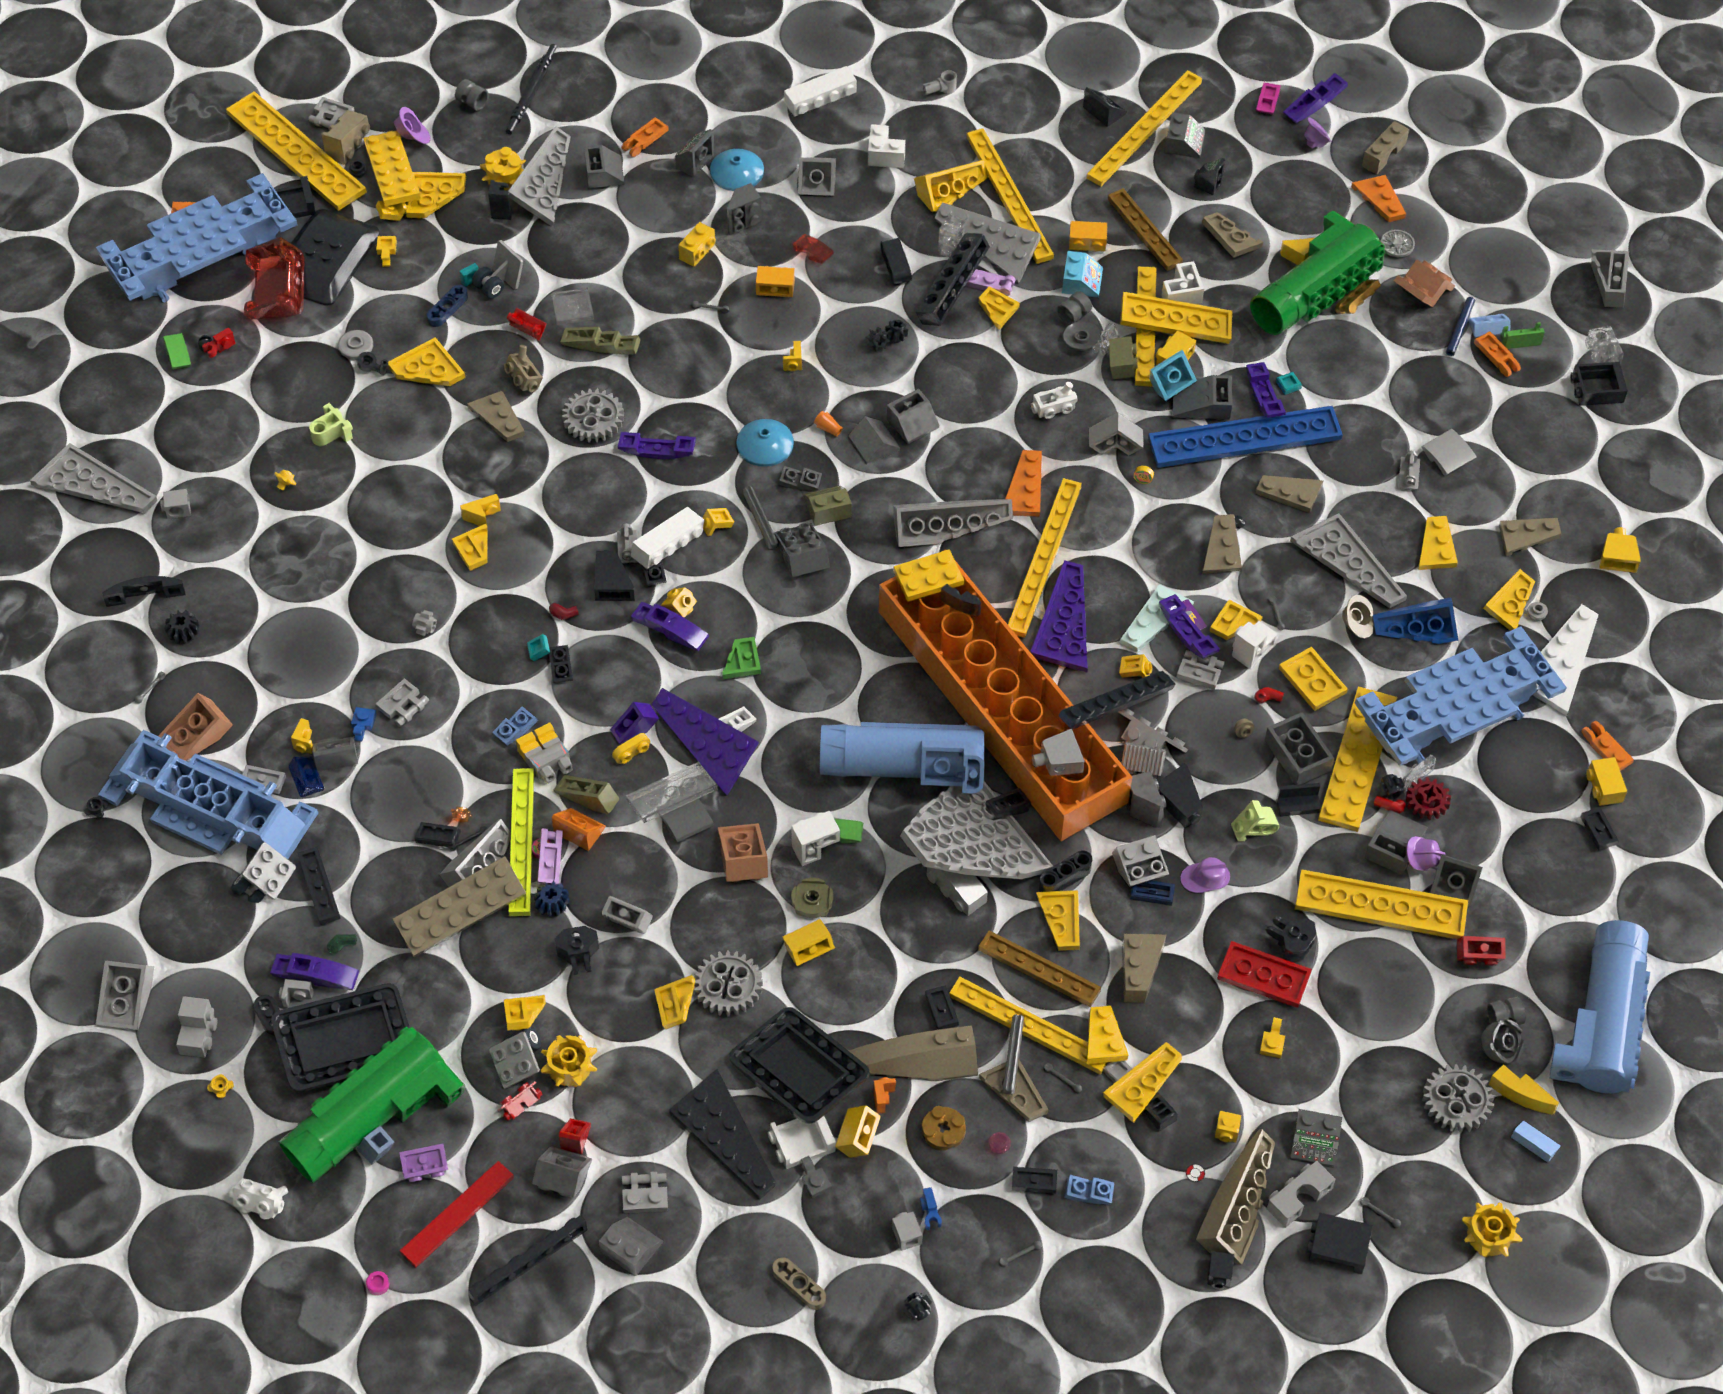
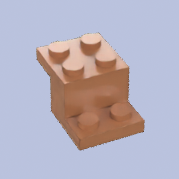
(1425, 282)

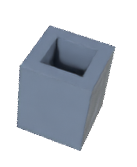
(375, 1145)

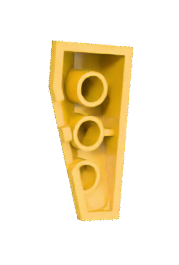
(949, 184)

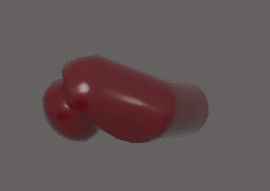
(562, 613)

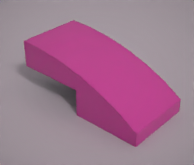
(1268, 98)

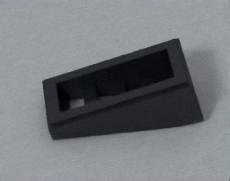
(1013, 796)
(1163, 1122)

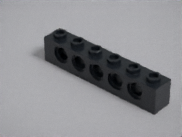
(952, 279)

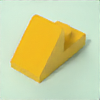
(477, 510)

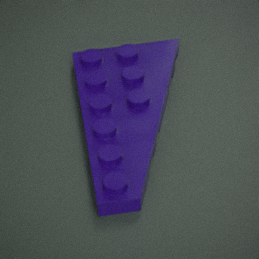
(1063, 627)
(712, 742)

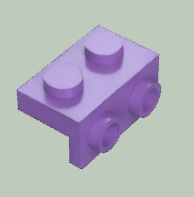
(424, 1161)

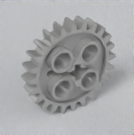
(593, 415)
(747, 987)
(1458, 1098)

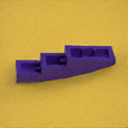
(1316, 98)

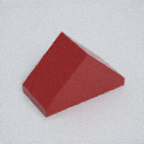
(574, 1135)

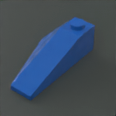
(1425, 621)

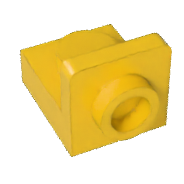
(391, 212)
(794, 361)
(716, 519)
(1135, 666)
(301, 737)
(1228, 1126)

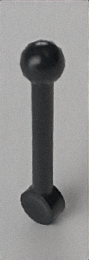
(482, 829)

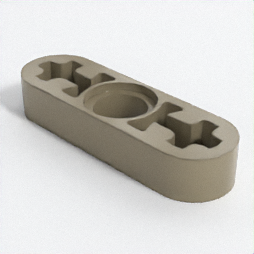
(799, 1274)

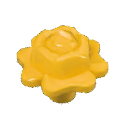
(284, 478)

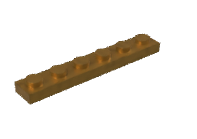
(1145, 229)
(1039, 968)

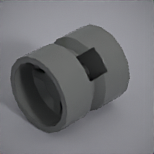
(471, 94)
(1074, 308)
(1511, 1009)

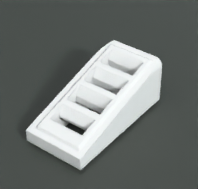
(742, 725)

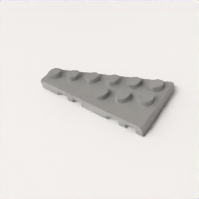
(541, 180)
(1009, 244)
(86, 477)
(1345, 553)

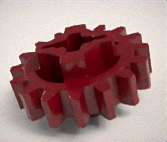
(1419, 793)

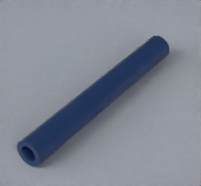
(1460, 326)

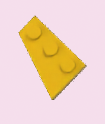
(1437, 545)
(1510, 600)
(1062, 916)
(1104, 1037)

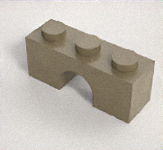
(1391, 140)

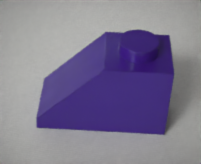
(635, 720)

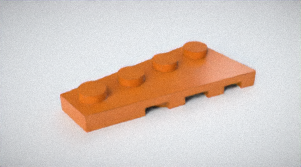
(1026, 485)

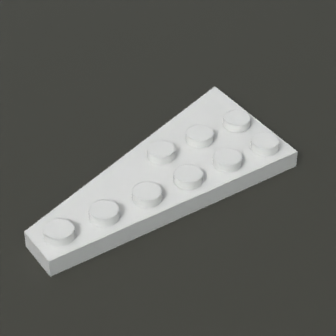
(1567, 654)

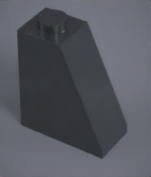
(611, 578)
(1181, 796)

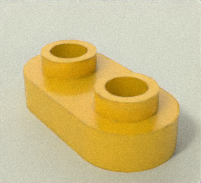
(631, 748)

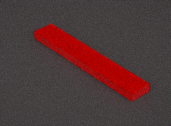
(456, 1214)

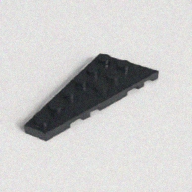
(717, 1124)

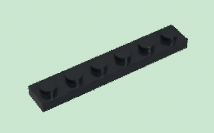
(534, 1255)

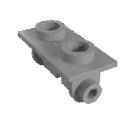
(1409, 471)
(625, 539)

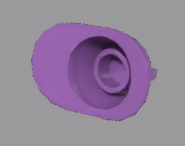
(410, 127)
(1316, 135)
(1423, 853)
(1205, 876)

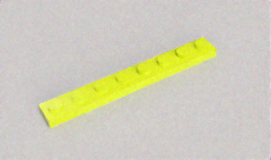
(522, 837)

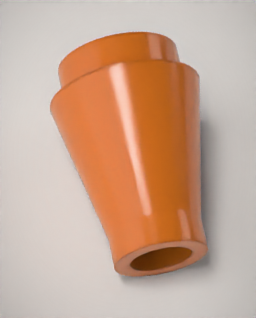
(826, 423)

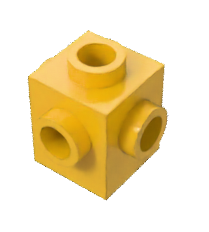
(680, 601)

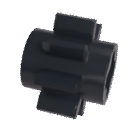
(896, 331)
(878, 343)
(1391, 786)
(917, 1306)

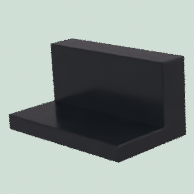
(1298, 799)

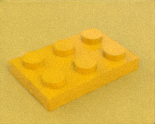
(928, 575)
(1313, 678)

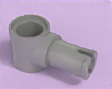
(944, 84)

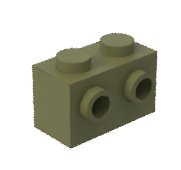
(1122, 357)

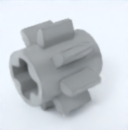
(424, 623)

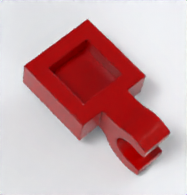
(220, 342)

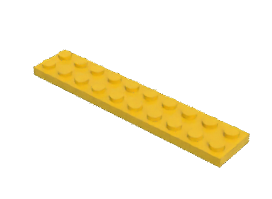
(296, 150)

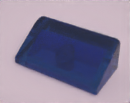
(305, 776)

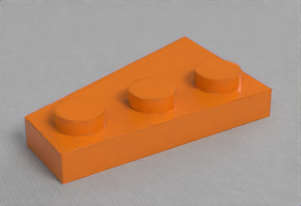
(1382, 196)

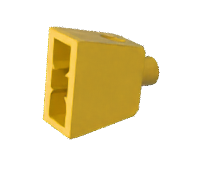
(1620, 552)

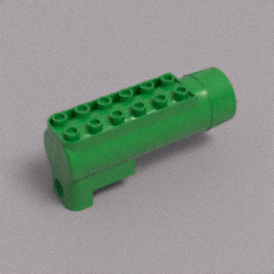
(1334, 266)
(387, 1085)

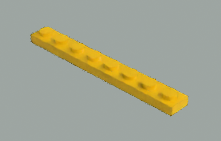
(1145, 338)
(1033, 1026)

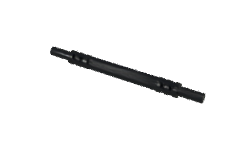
(531, 89)

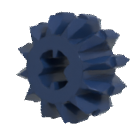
(551, 899)

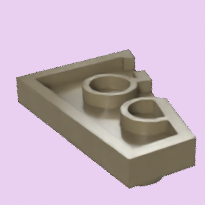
(498, 414)
(1290, 491)
(1524, 533)

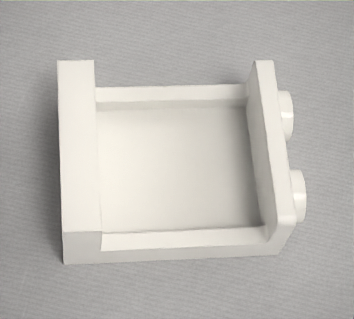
(801, 1140)

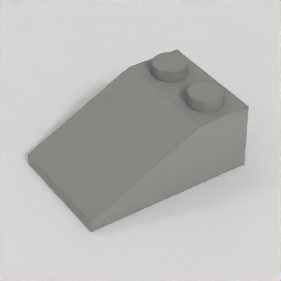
(124, 994)

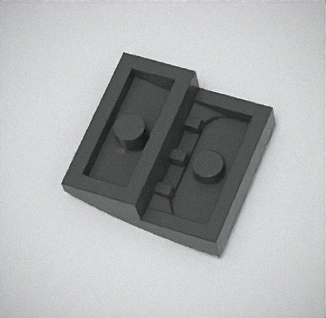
(687, 820)

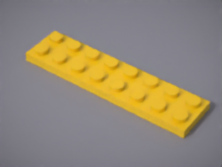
(1353, 769)
(1381, 904)

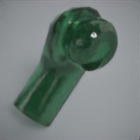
(340, 941)

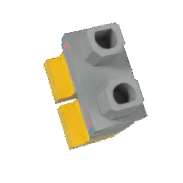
(544, 753)

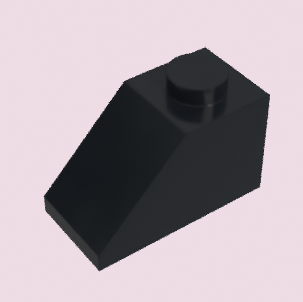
(1210, 176)

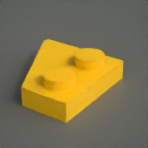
(998, 306)
(473, 546)
(1231, 618)
(674, 1001)
(522, 1011)

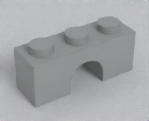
(1312, 1180)

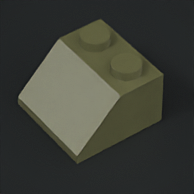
(828, 505)

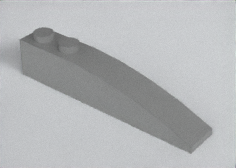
(947, 520)

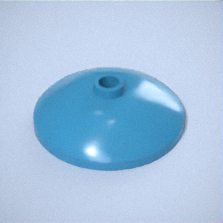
(736, 168)
(765, 442)

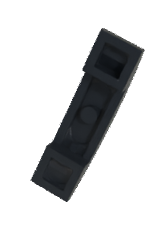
(145, 585)

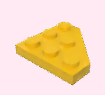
(435, 192)
(427, 364)

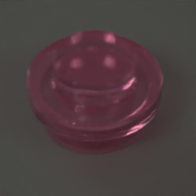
(999, 1143)

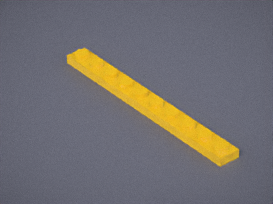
(1144, 128)
(1007, 191)
(1044, 557)

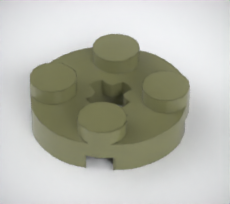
(809, 908)

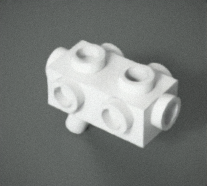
(1054, 401)
(258, 1198)

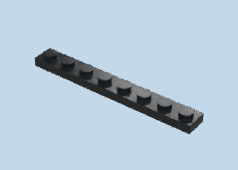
(1116, 700)

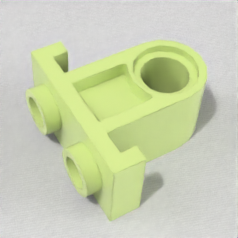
(330, 427)
(1255, 821)

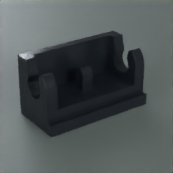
(499, 201)

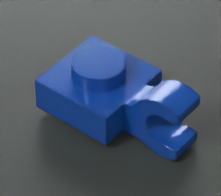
(362, 720)
(929, 1204)

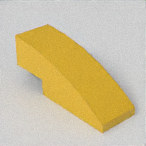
(1523, 1091)

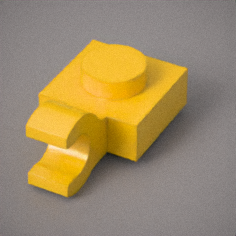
(385, 246)
(1272, 1042)

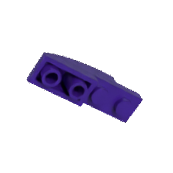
(671, 624)
(315, 970)

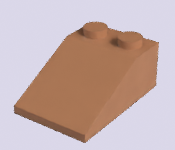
(196, 727)
(743, 852)

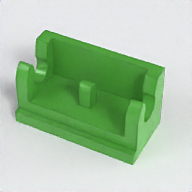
(1522, 337)

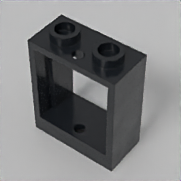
(1599, 370)

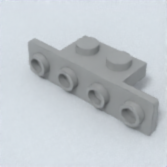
(1141, 733)

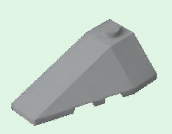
(479, 854)

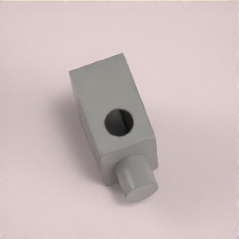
(1060, 754)

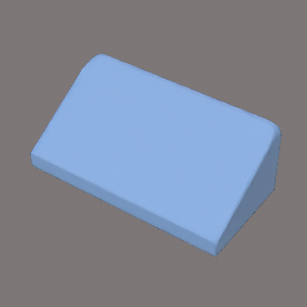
(1490, 323)
(1535, 1141)

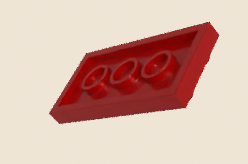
(1264, 974)

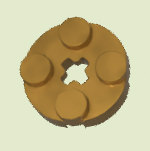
(943, 1116)

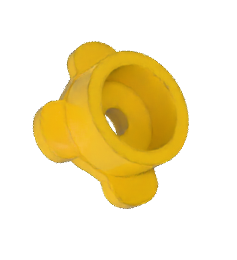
(218, 1080)

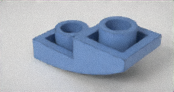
(515, 727)
(1089, 1191)

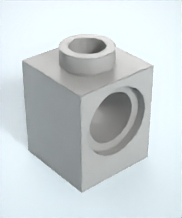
(176, 503)
(906, 1230)

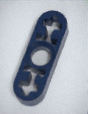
(446, 313)

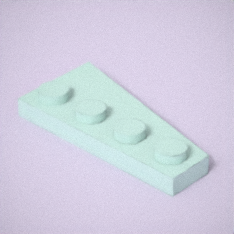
(1148, 621)

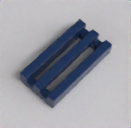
(1153, 895)

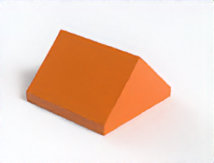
(577, 827)

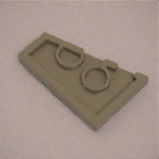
(1231, 238)
(1223, 546)
(1025, 1099)

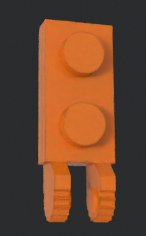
(644, 136)
(1497, 353)
(1606, 745)

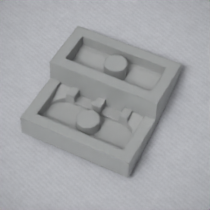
(1448, 451)

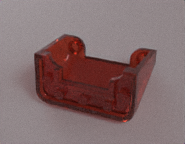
(277, 280)

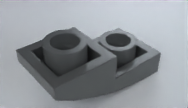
(800, 480)

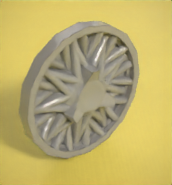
(1398, 243)
(354, 343)

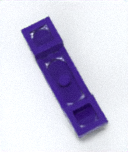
(1263, 391)
(656, 448)
(1185, 628)

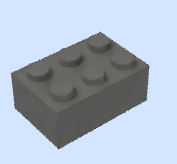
(1299, 749)

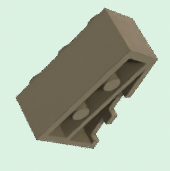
(345, 136)
(1140, 961)

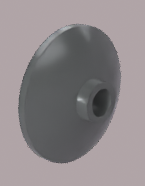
(1081, 335)

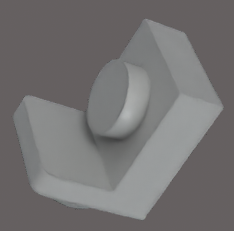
(297, 989)

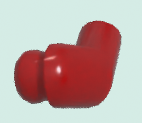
(1267, 694)
(1395, 806)

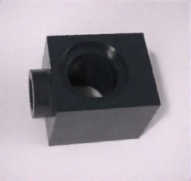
(1220, 1270)

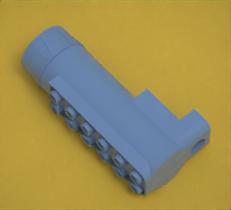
(925, 751)
(1610, 1026)

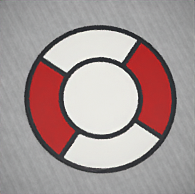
(1195, 1173)

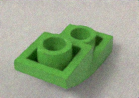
(177, 351)
(850, 830)

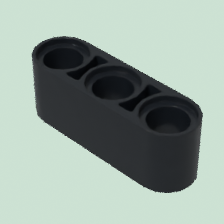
(896, 261)
(1068, 865)

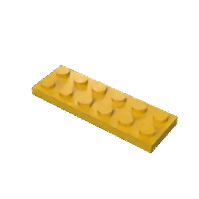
(391, 168)
(1174, 316)

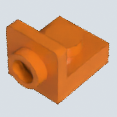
(880, 1090)

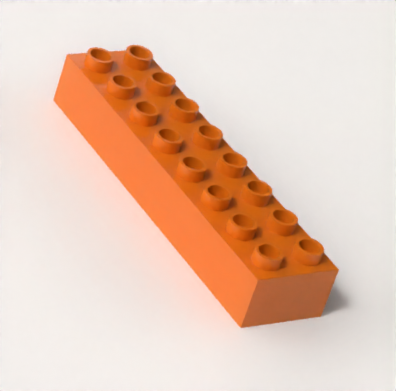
(1011, 699)

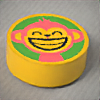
(1143, 474)

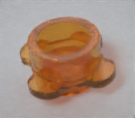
(461, 814)

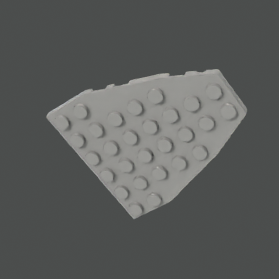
(966, 838)

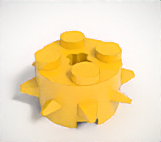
(502, 166)
(569, 1061)
(1491, 1230)

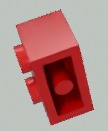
(1481, 949)

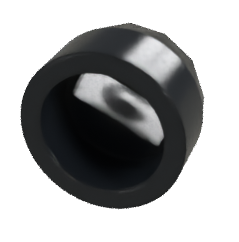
(202, 340)

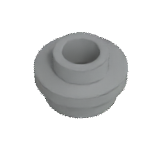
(1537, 615)

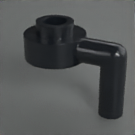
(371, 359)

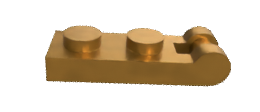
(1357, 296)

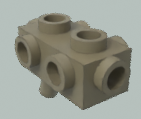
(523, 370)

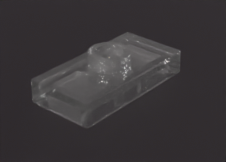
(1419, 771)

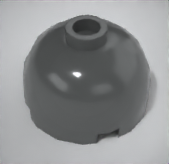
(1503, 1041)

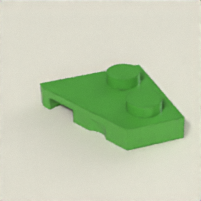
(742, 659)

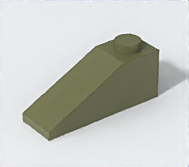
(588, 793)

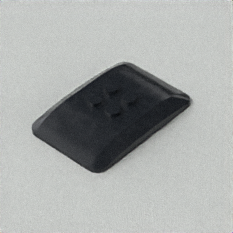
(332, 253)
(336, 1034)
(799, 1065)

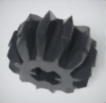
(181, 626)

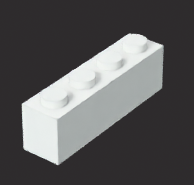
(820, 91)
(667, 538)

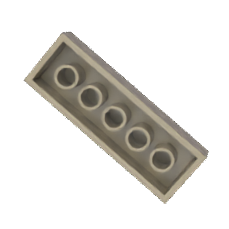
(459, 906)

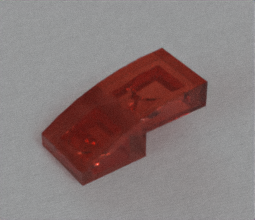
(815, 249)

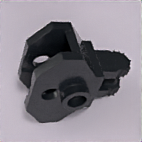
(1295, 938)
(577, 948)

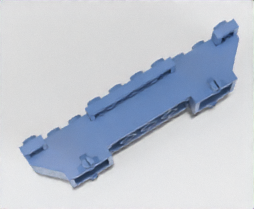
(196, 240)
(1460, 697)
(206, 799)

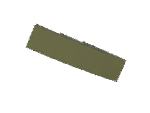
(597, 341)

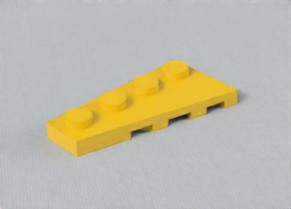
(1141, 1083)

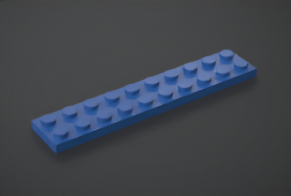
(1244, 436)

